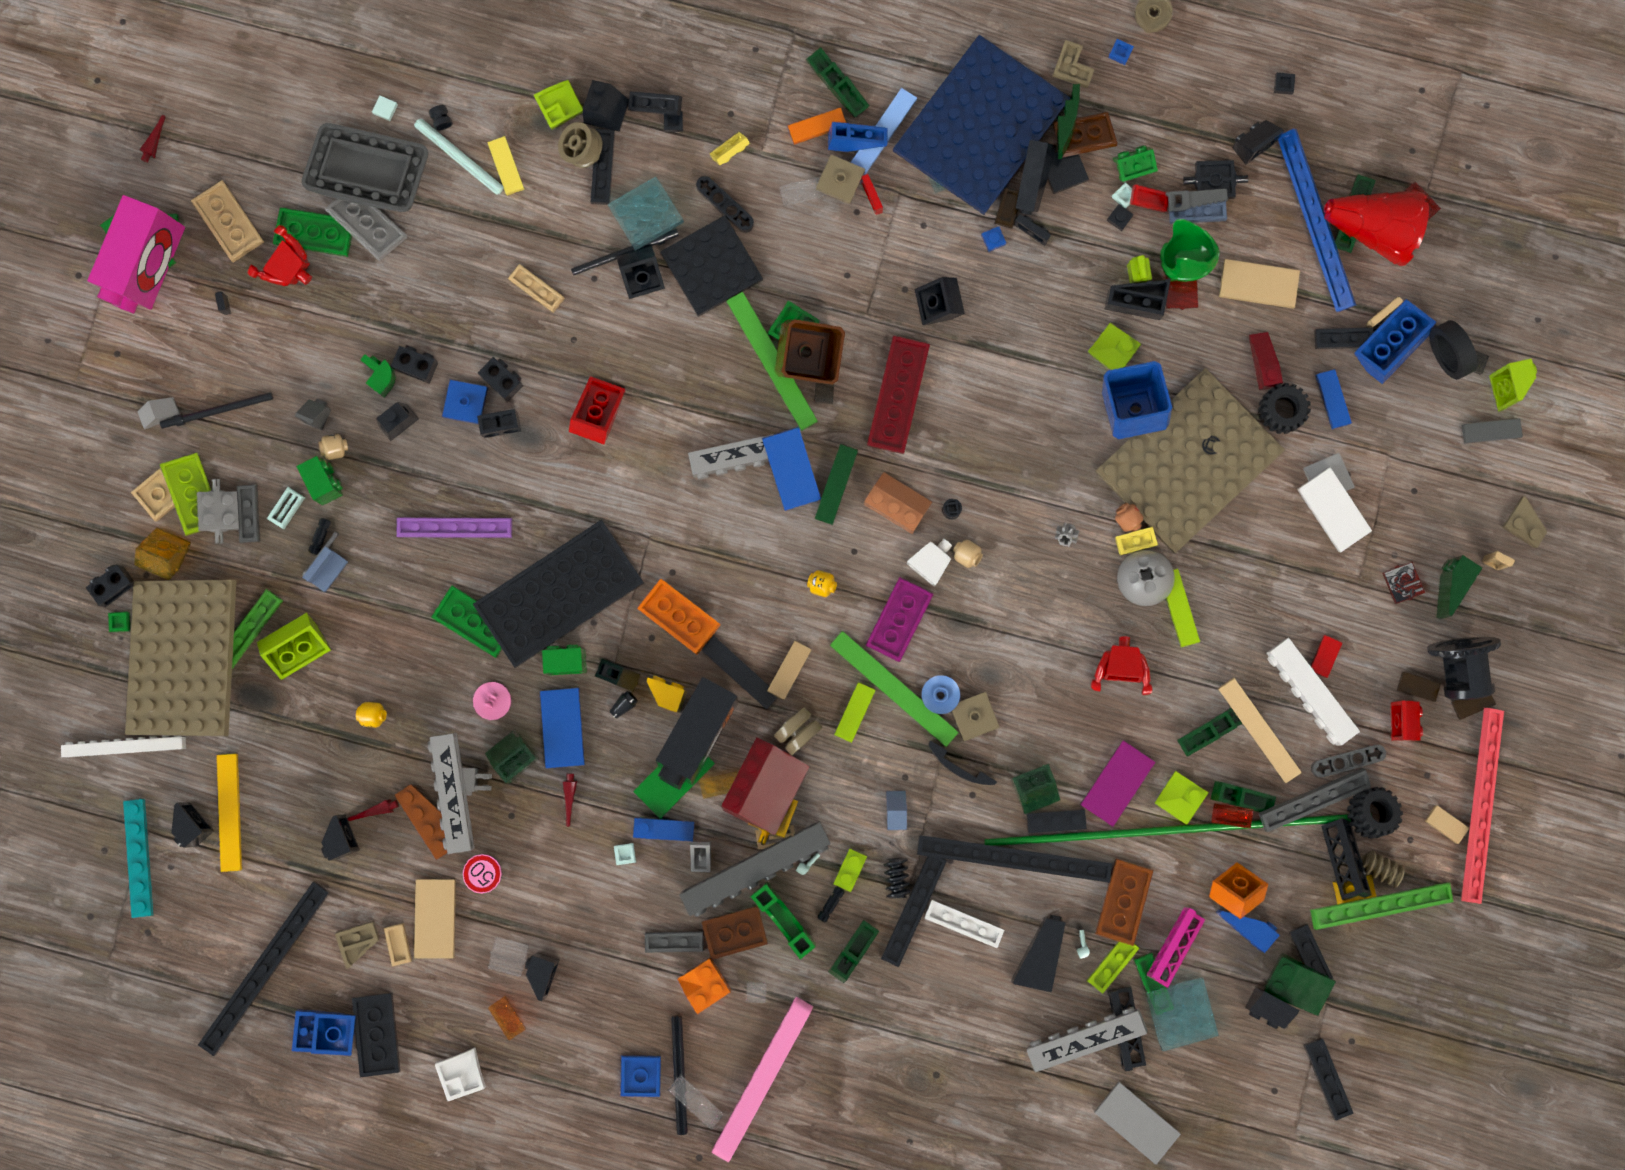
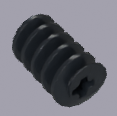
(897, 878)

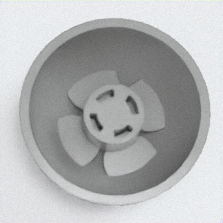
(1138, 585)

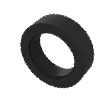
(1453, 349)

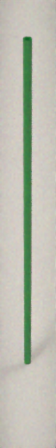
(1149, 831)

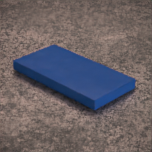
(791, 468)
(562, 728)

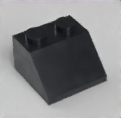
(604, 106)
(1256, 141)
(640, 272)
(939, 300)
(189, 826)
(339, 839)
(541, 973)
(1270, 1008)

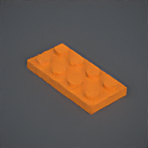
(678, 616)

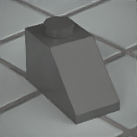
(314, 413)

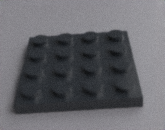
(711, 266)

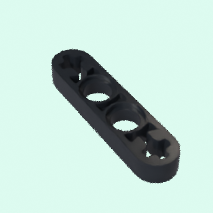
(727, 202)

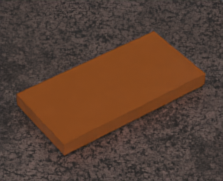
(1124, 902)

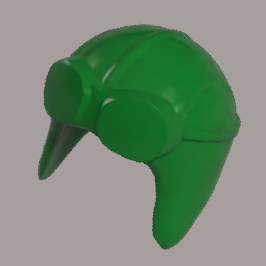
(1189, 253)

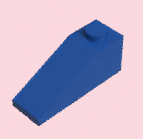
(854, 137)
(663, 829)
(1257, 932)

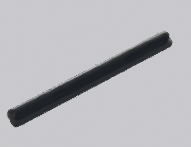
(679, 1069)

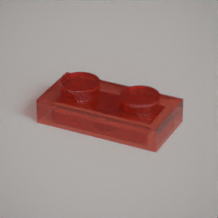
(1232, 815)

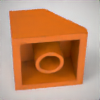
(1238, 890)
(704, 985)

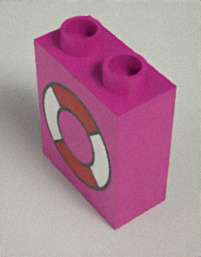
(135, 255)

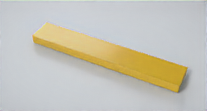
(229, 812)

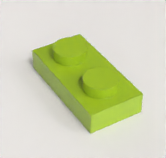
(850, 870)

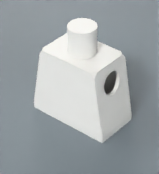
(931, 561)

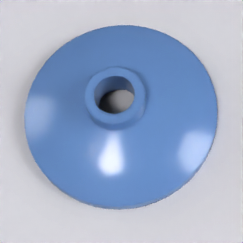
(936, 685)

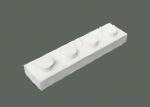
(964, 924)

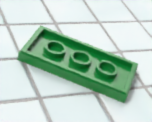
(314, 231)
(461, 617)
(661, 796)

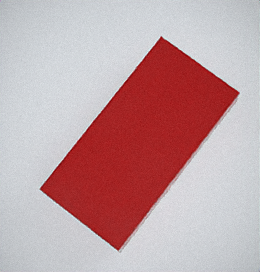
(871, 194)
(1149, 198)
(1325, 656)

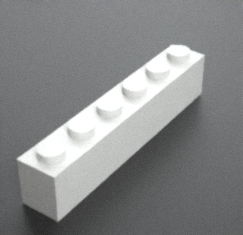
(1312, 692)

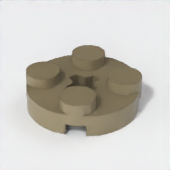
(1151, 23)

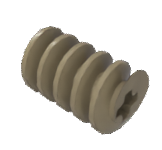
(1384, 868)

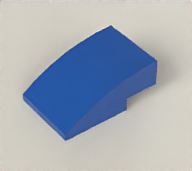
(323, 1032)

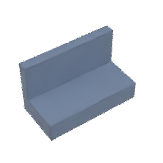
(325, 569)

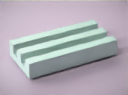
(292, 511)

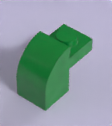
(383, 377)

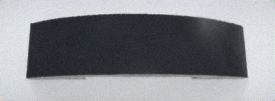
(939, 753)

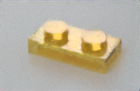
(717, 785)

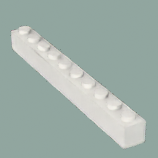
(119, 747)

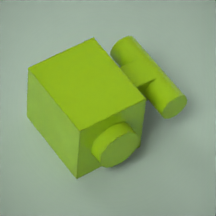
(1139, 270)

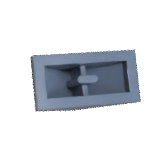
(896, 810)

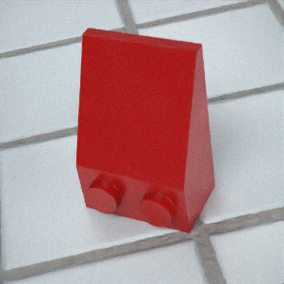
(596, 410)

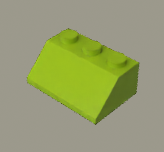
(1512, 382)
(293, 646)

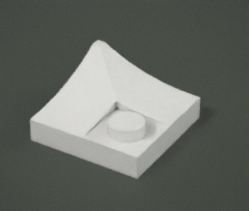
(460, 1074)

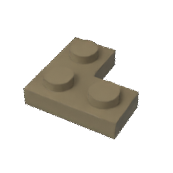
(1068, 68)

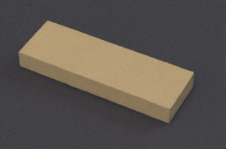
(536, 288)
(789, 670)

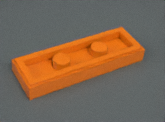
(815, 126)

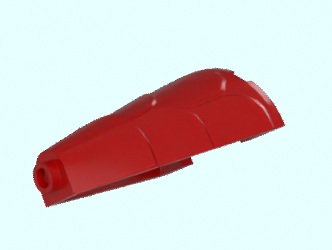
(1383, 221)

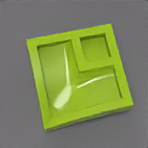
(559, 103)
(1114, 348)
(1181, 797)

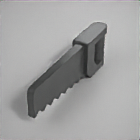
(1195, 198)

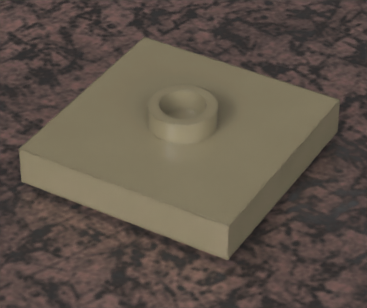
(840, 179)
(975, 716)

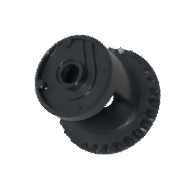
(1466, 666)

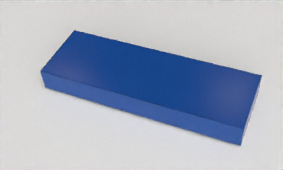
(1333, 399)

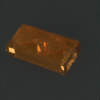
(507, 1018)

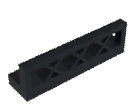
(1352, 856)
(1123, 1047)

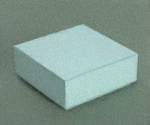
(384, 108)
(1123, 195)
(624, 854)

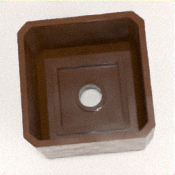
(825, 351)

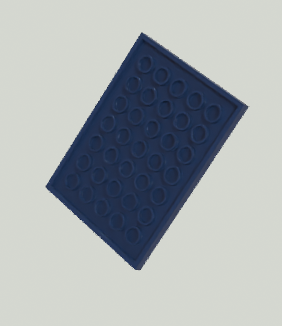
(981, 124)

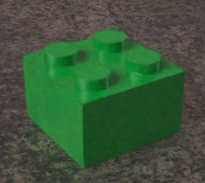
(320, 480)
(564, 661)

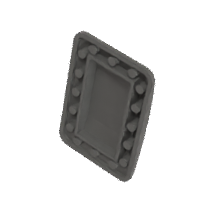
(365, 167)

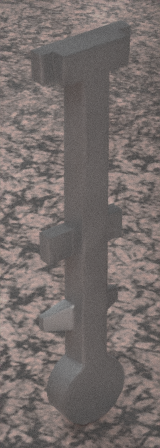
(335, 535)

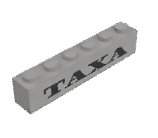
(728, 457)
(451, 792)
(1086, 1039)

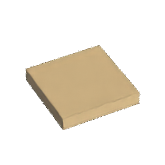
(154, 496)

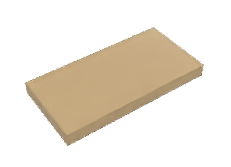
(227, 221)
(1259, 283)
(435, 918)

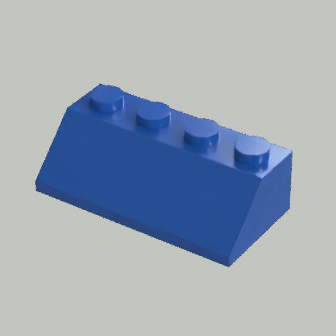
(1394, 341)

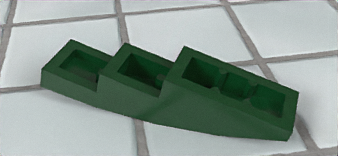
(837, 82)
(1067, 123)
(1361, 185)
(836, 484)
(1209, 732)

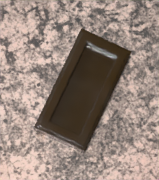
(1007, 209)
(1418, 687)
(1466, 708)

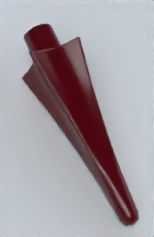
(150, 145)
(569, 788)
(384, 807)

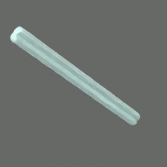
(459, 156)

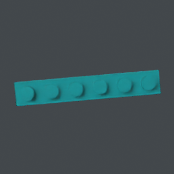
(138, 858)

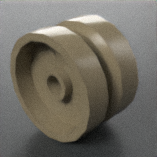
(795, 728)

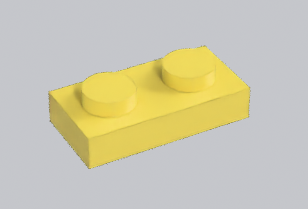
(729, 148)
(1136, 541)

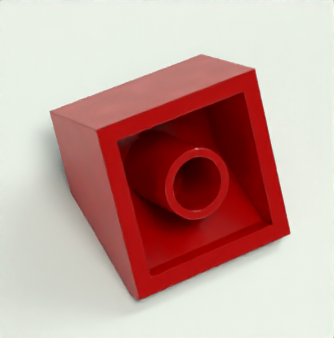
(1406, 721)

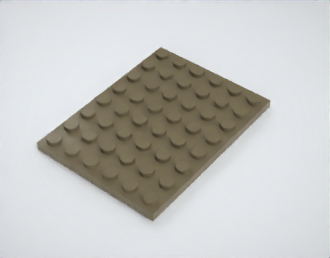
(1171, 474)
(181, 658)

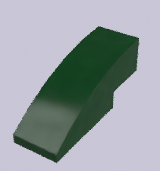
(1242, 797)
(853, 951)

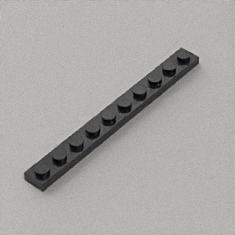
(1014, 858)
(264, 968)

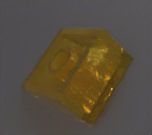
(161, 553)

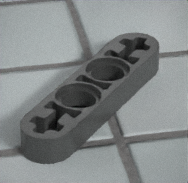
(1347, 757)

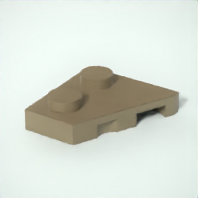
(1525, 524)
(356, 941)

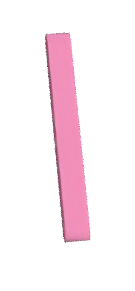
(762, 1079)

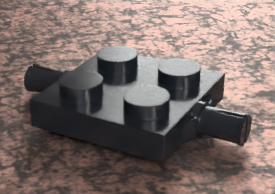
(1216, 175)

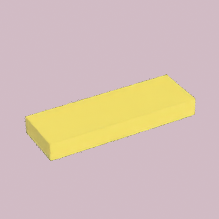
(505, 165)

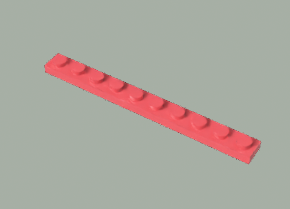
(1482, 805)

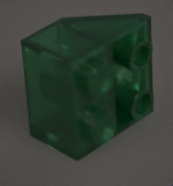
(511, 756)
(1036, 788)

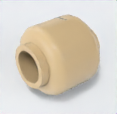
(332, 446)
(967, 553)

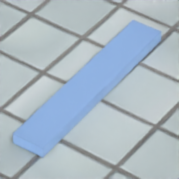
(891, 119)

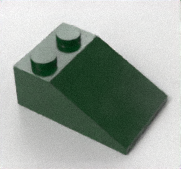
(1454, 584)
(1299, 984)

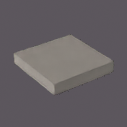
(1336, 464)

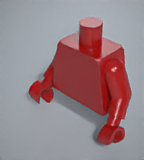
(286, 264)
(1123, 664)

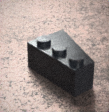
(1139, 299)

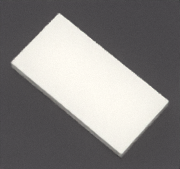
(1334, 509)

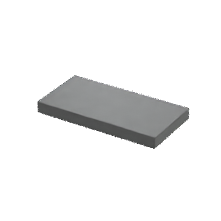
(367, 226)
(1137, 1123)

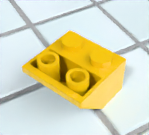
(667, 696)

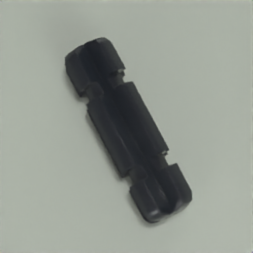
(319, 536)
(831, 903)

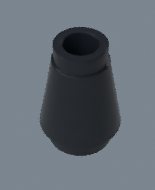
(623, 704)

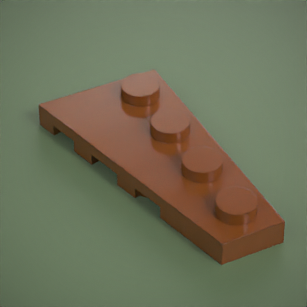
(424, 818)

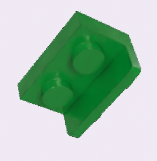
(1135, 163)

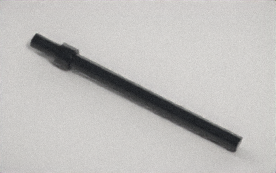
(611, 257)
(181, 419)

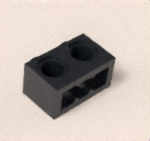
(412, 368)
(497, 382)
(499, 423)
(112, 589)

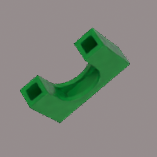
(780, 914)

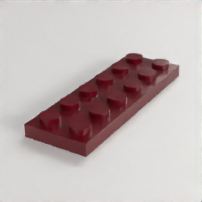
(898, 395)

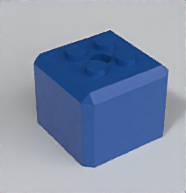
(1136, 386)

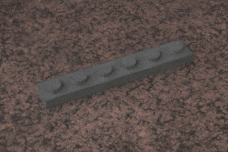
(1315, 800)

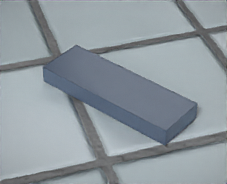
(1207, 213)

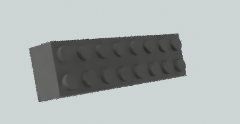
(754, 868)

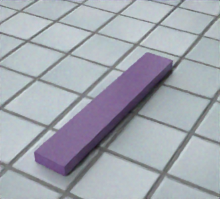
(455, 527)

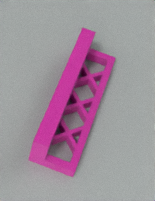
(1171, 944)

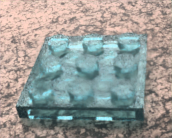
(645, 213)
(1182, 1014)

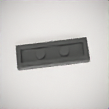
(1492, 431)
(248, 513)
(674, 941)

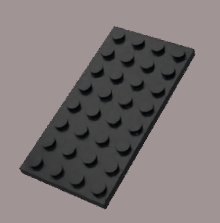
(558, 593)

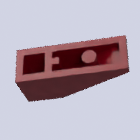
(1265, 361)

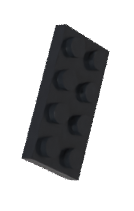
(376, 1035)

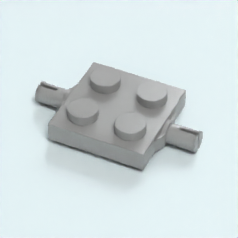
(217, 511)

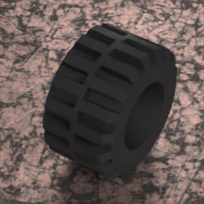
(1298, 402)
(1388, 809)

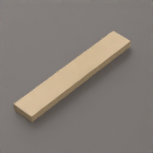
(1259, 730)

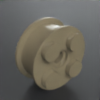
(580, 145)

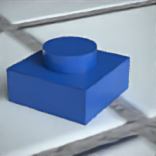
(1121, 51)
(993, 239)

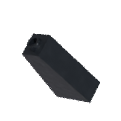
(1035, 176)
(1041, 959)

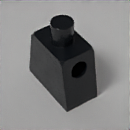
(396, 420)

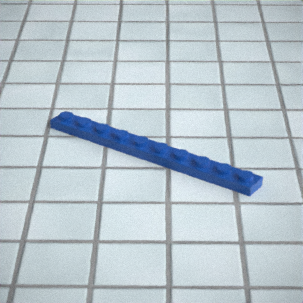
(1314, 217)

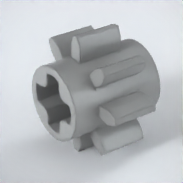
(1067, 534)

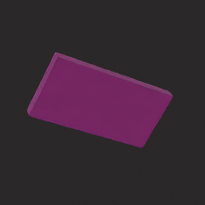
(899, 619)
(1117, 783)

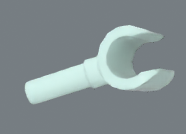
(803, 868)
(1083, 951)

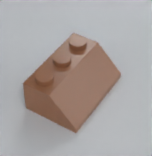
(897, 503)

